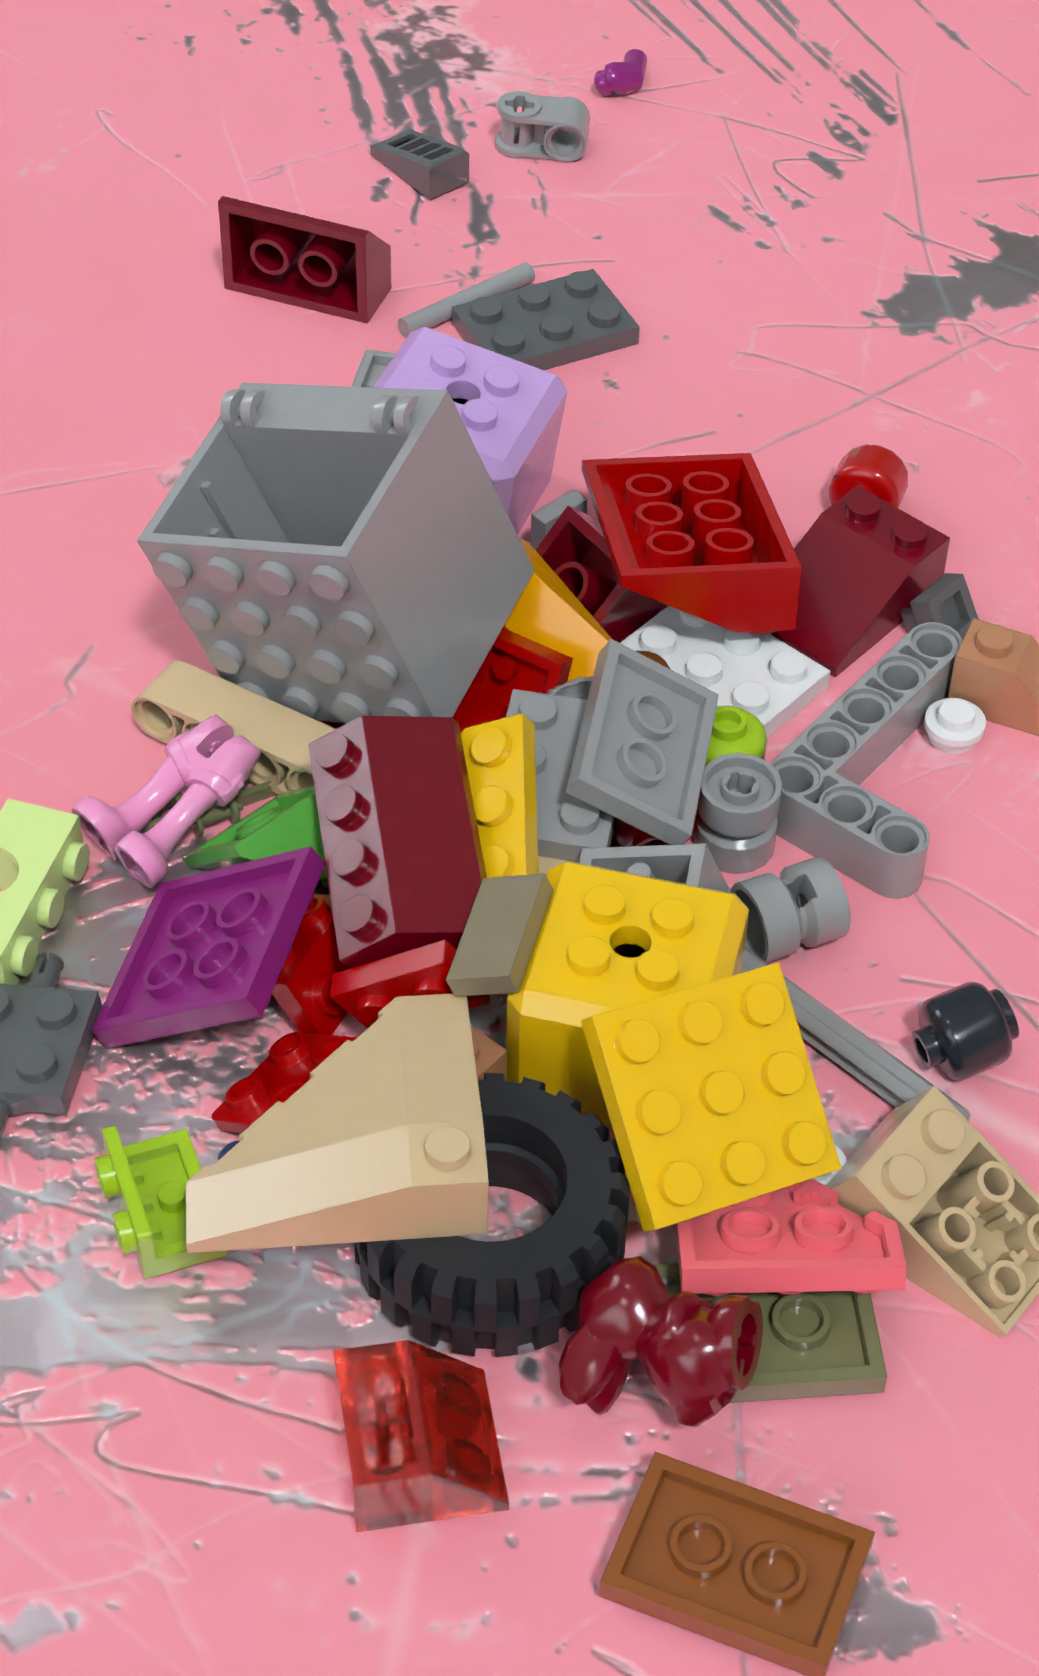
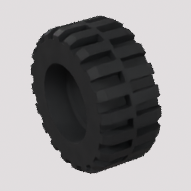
(525, 1285)

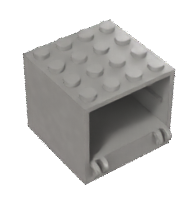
(340, 550)

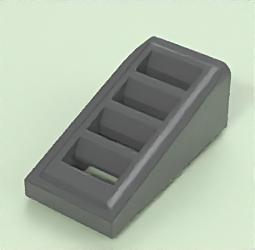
(424, 162)

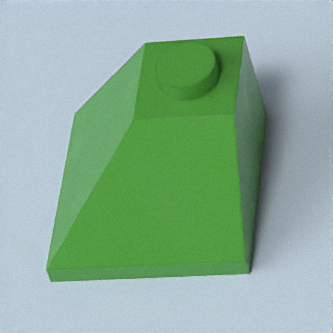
(274, 828)

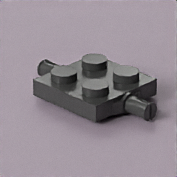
(43, 1041)

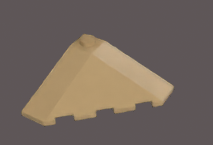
(364, 1150)

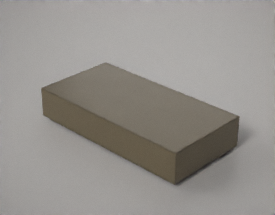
(500, 935)

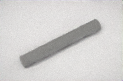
(442, 310)

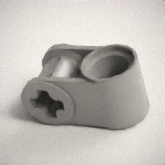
(542, 126)

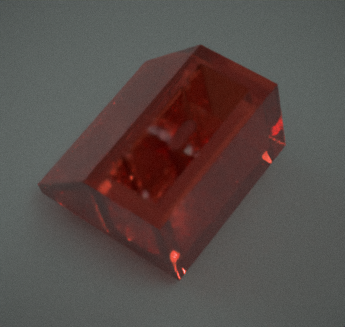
(416, 1436)

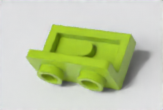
(152, 1198)

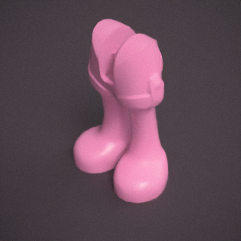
(203, 761)

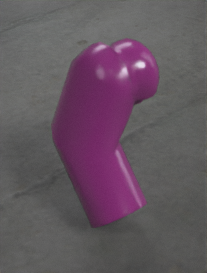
(623, 76)

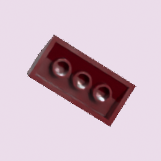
(396, 834)

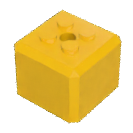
(665, 940)

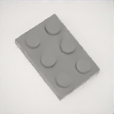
(643, 744)
(562, 820)

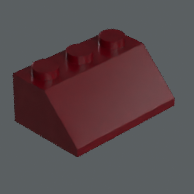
(303, 260)

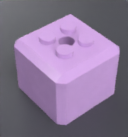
(504, 404)

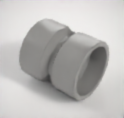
(739, 811)
(797, 907)

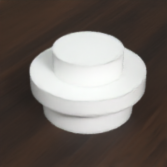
(954, 725)

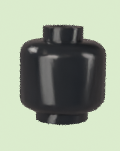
(965, 1030)

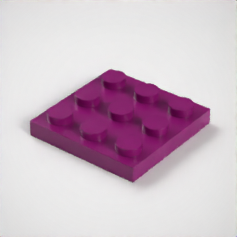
(210, 949)

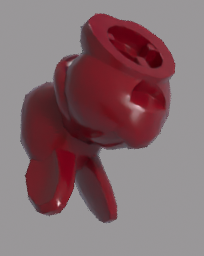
(688, 1347)

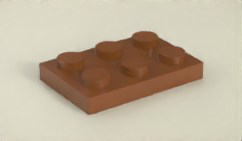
(737, 1565)

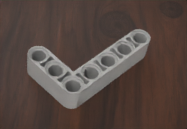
(823, 767)

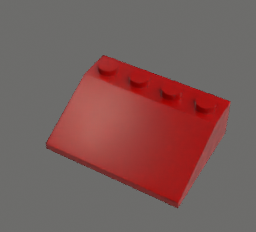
(698, 537)

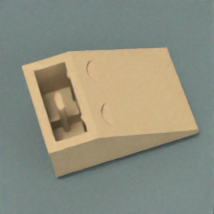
(957, 1206)

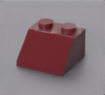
(583, 563)

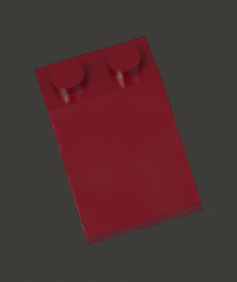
(857, 575)

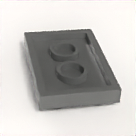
(549, 321)

